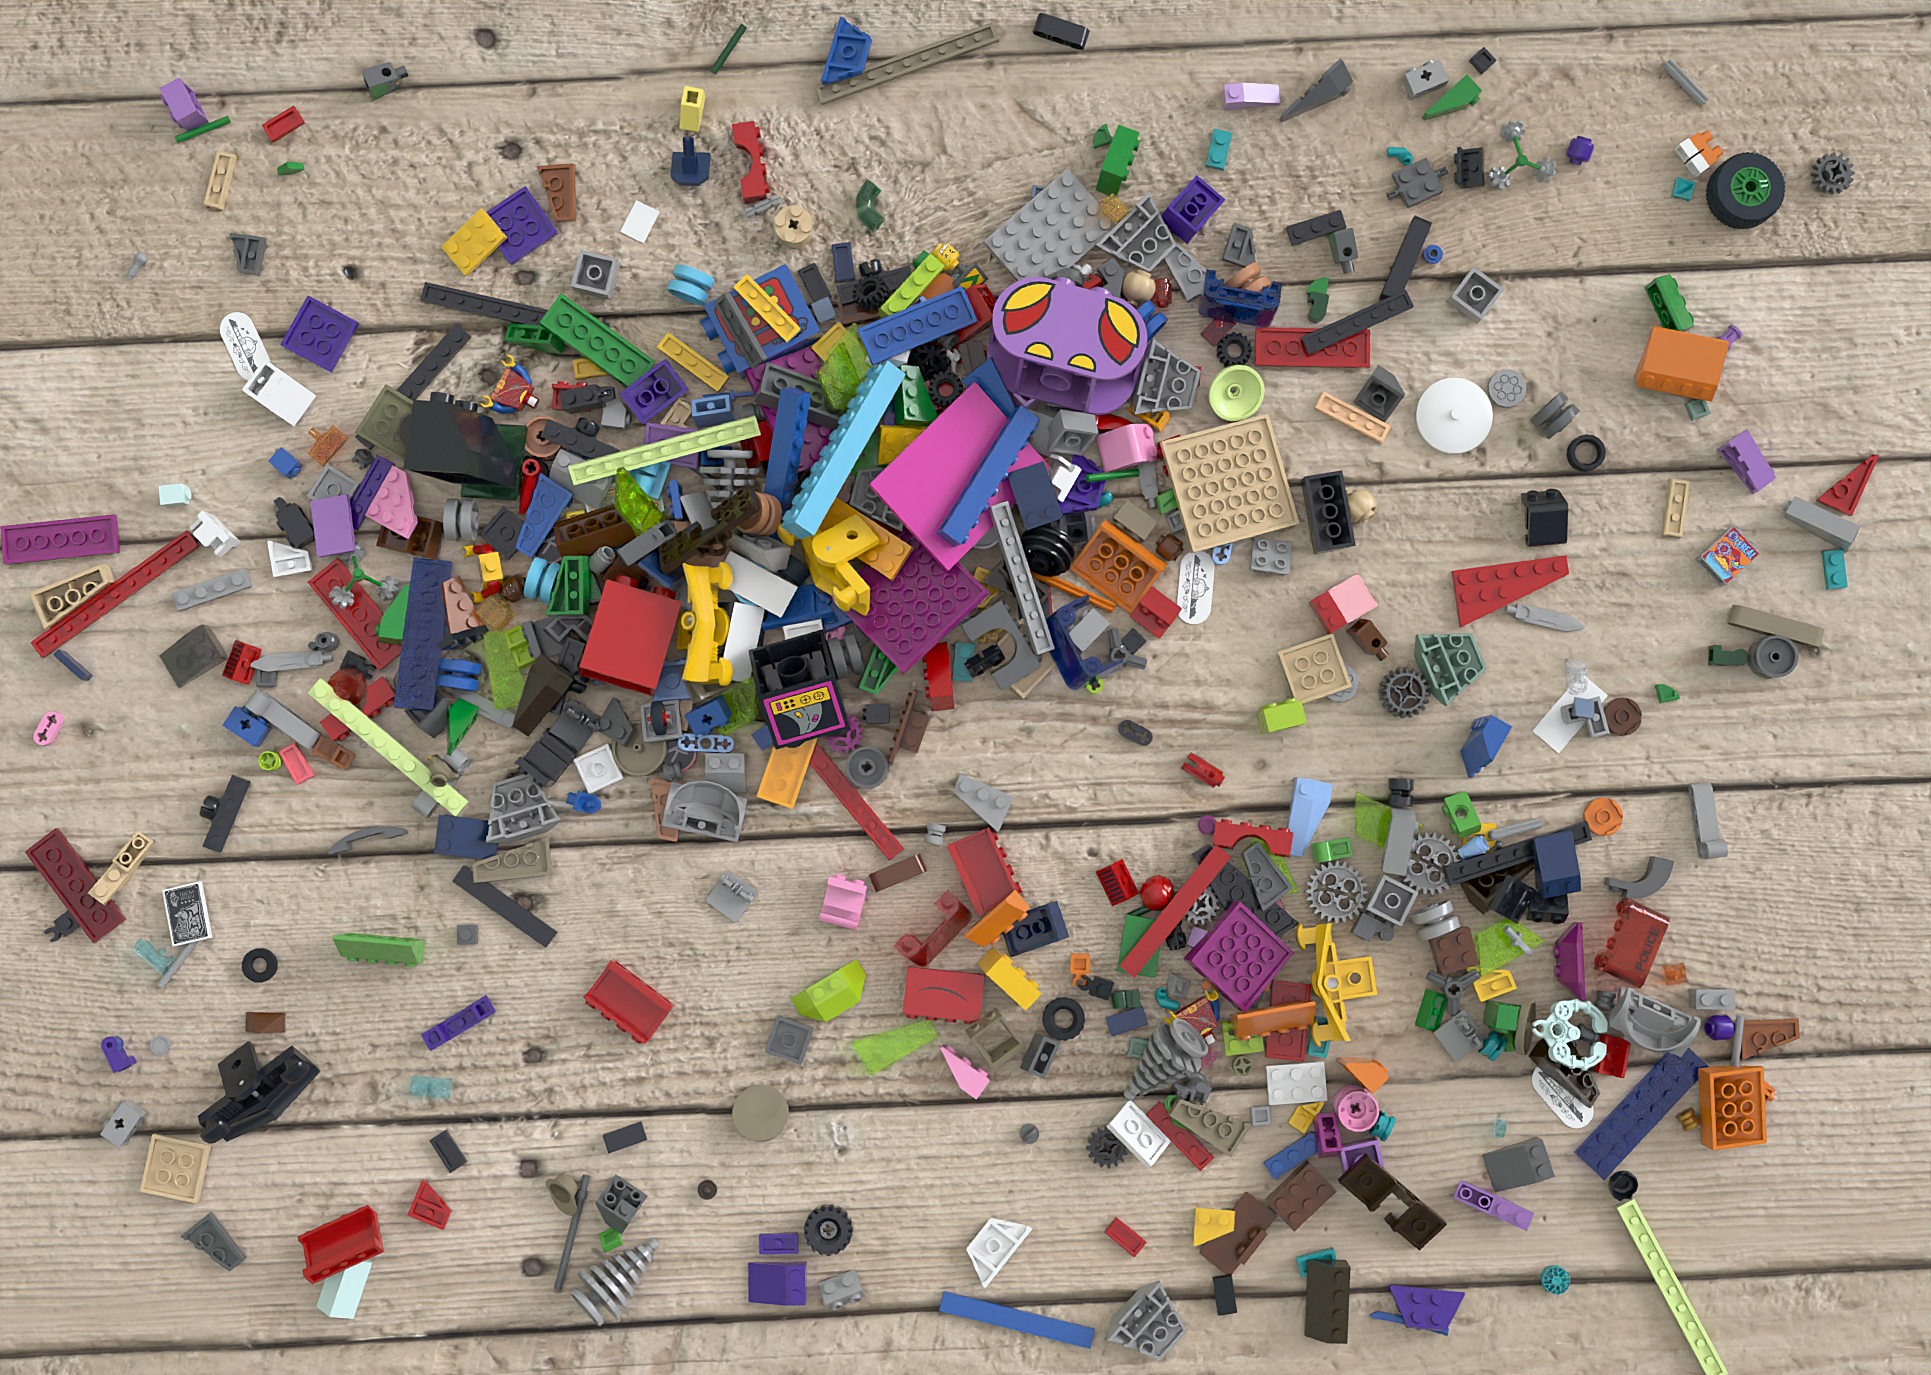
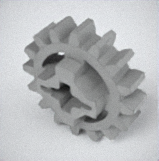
(1209, 910)

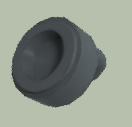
(1029, 1133)

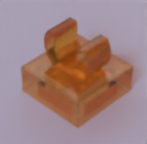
(1675, 974)

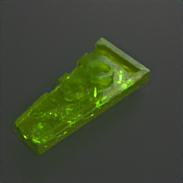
(504, 674)
(888, 1047)

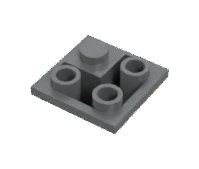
(619, 1203)

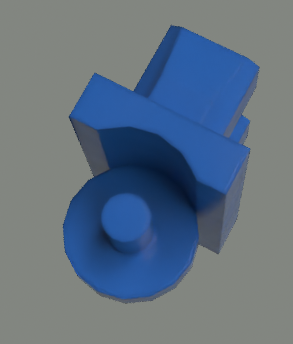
(584, 802)

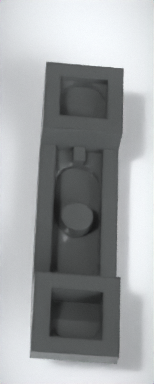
(345, 843)

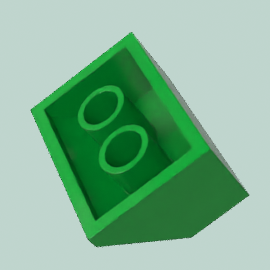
(1669, 304)

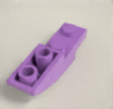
(1493, 1205)

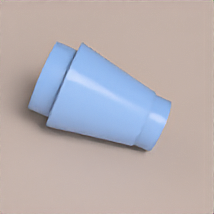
(1474, 847)

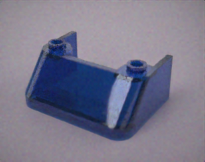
(1074, 670)

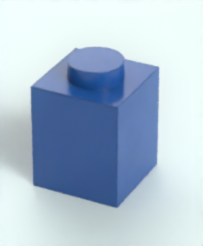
(286, 463)

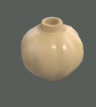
(1138, 287)
(1361, 505)

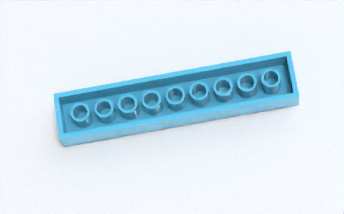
(842, 450)

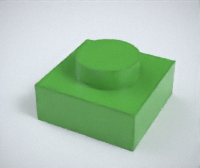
(610, 1239)

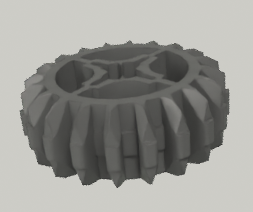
(1400, 699)

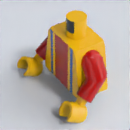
(489, 570)

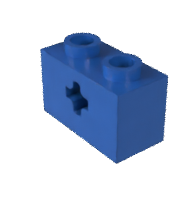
(716, 708)
(237, 724)

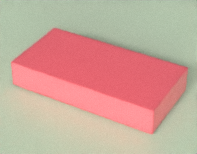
(296, 763)

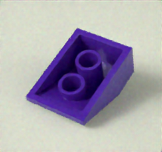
(1192, 209)
(654, 391)
(777, 1283)

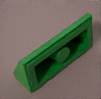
(1431, 1010)

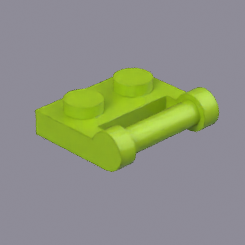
(1234, 1046)

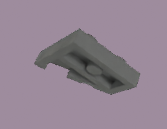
(1240, 246)
(249, 253)
(616, 724)

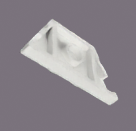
(994, 1246)

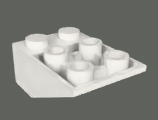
(279, 392)

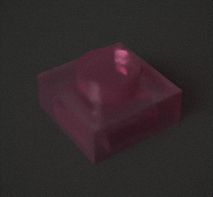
(1209, 1058)

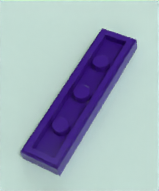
(369, 489)

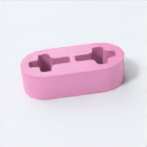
(45, 725)

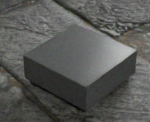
(266, 679)

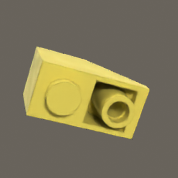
(692, 108)

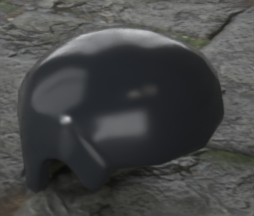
(1622, 1185)

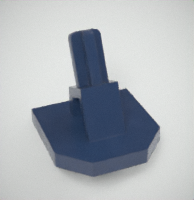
(690, 167)

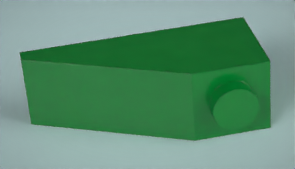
(1459, 97)
(533, 337)
(393, 621)
(460, 720)

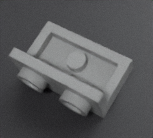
(841, 1290)

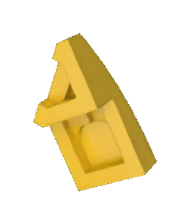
(1304, 1116)

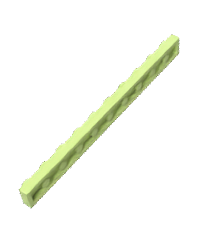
(665, 450)
(387, 746)
(1670, 1288)

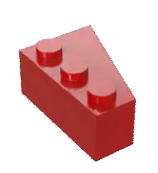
(939, 677)

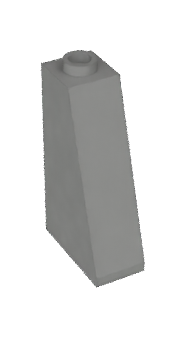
(1821, 523)

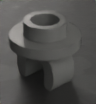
(364, 457)

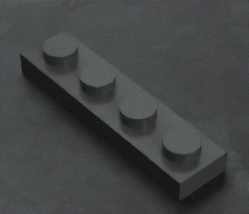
(740, 330)

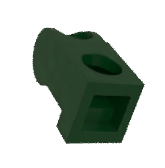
(1726, 658)

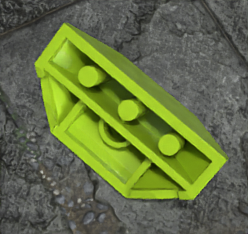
(832, 994)

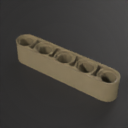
(1773, 625)

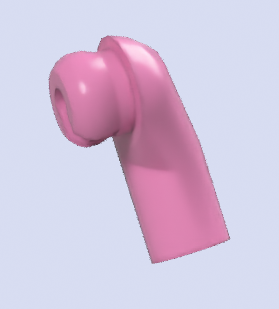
(836, 633)

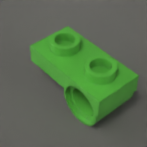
(1331, 850)

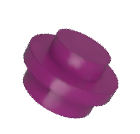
(1206, 825)

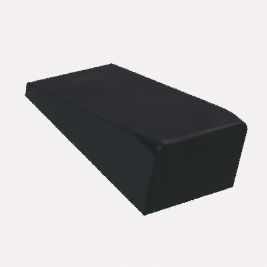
(624, 1137)

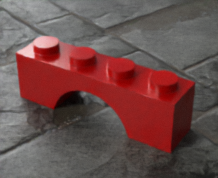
(753, 184)
(380, 695)
(1228, 835)

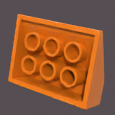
(1681, 363)
(1118, 566)
(1273, 1018)
(1732, 1106)

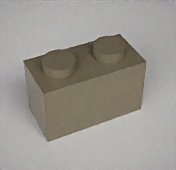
(1134, 521)

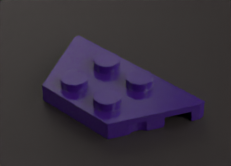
(1083, 494)
(1426, 1307)

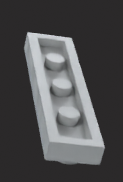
(212, 589)

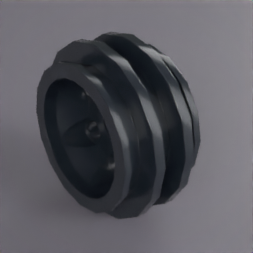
(1048, 550)

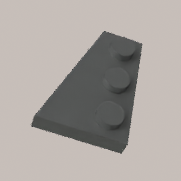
(215, 1240)

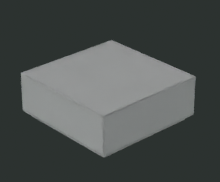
(1260, 1115)

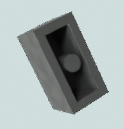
(1039, 1055)

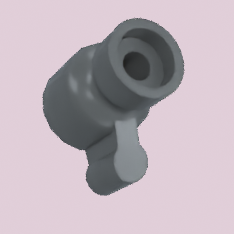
(326, 641)

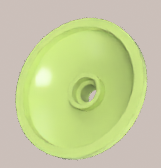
(1243, 400)

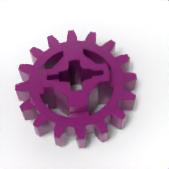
(850, 743)

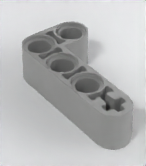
(283, 718)
(458, 763)
(1705, 822)

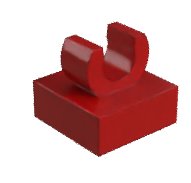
(1093, 282)

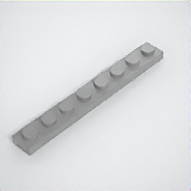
(1021, 578)

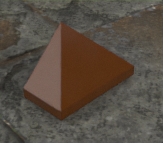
(265, 1022)

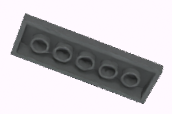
(776, 378)

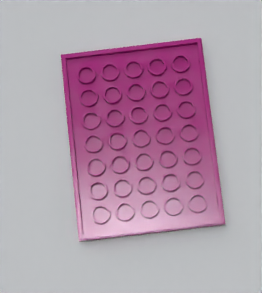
(937, 466)

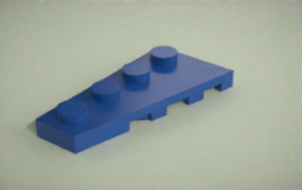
(991, 383)
(545, 509)

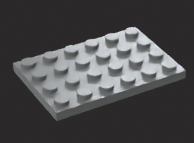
(1050, 230)

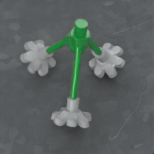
(1501, 176)
(343, 594)

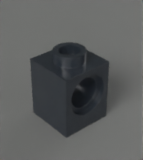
(1076, 526)
(876, 713)

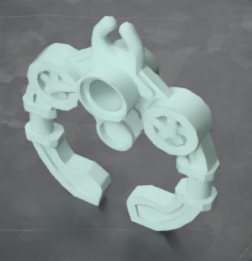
(1566, 1032)

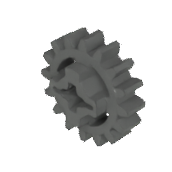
(1824, 173)

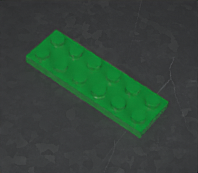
(596, 341)

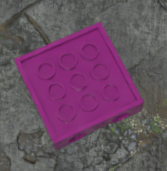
(1239, 956)

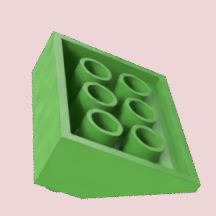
(380, 948)

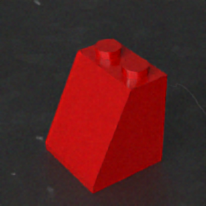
(983, 304)
(759, 445)

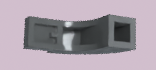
(1654, 879)

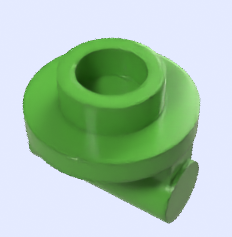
(1510, 1045)

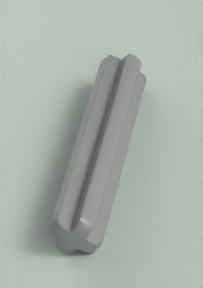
(1685, 82)
(1514, 829)

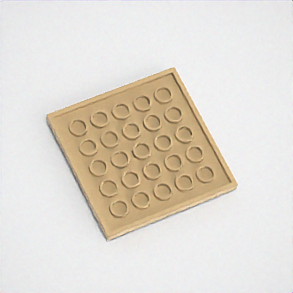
(1229, 483)

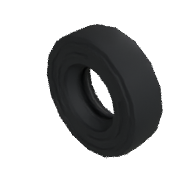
(247, 965)

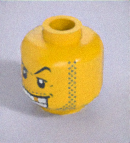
(947, 256)

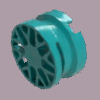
(1493, 1045)
(1383, 1126)
(1555, 1279)

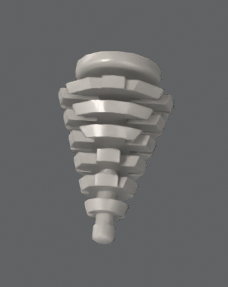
(729, 472)
(1171, 1055)
(608, 1285)

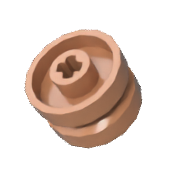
(1247, 279)
(534, 442)
(766, 519)

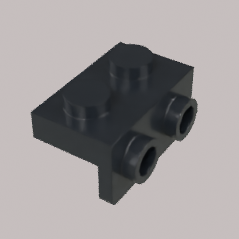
(1469, 167)
(1549, 909)

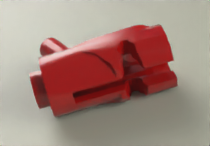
(1204, 771)

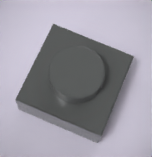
(467, 934)

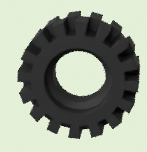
(868, 285)
(1234, 339)
(941, 378)

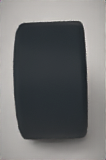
(796, 571)

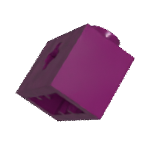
(1327, 1135)

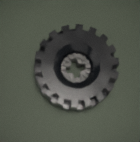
(821, 1240)

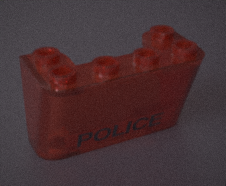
(957, 918)
(1633, 943)

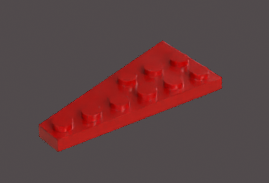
(1494, 586)

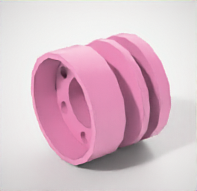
(1355, 1119)

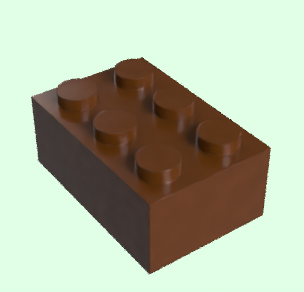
(1300, 1195)

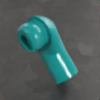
(1401, 153)
(1105, 499)
(1164, 1001)

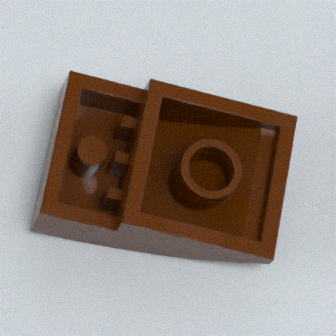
(422, 542)

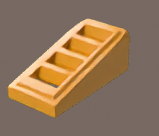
(1153, 422)

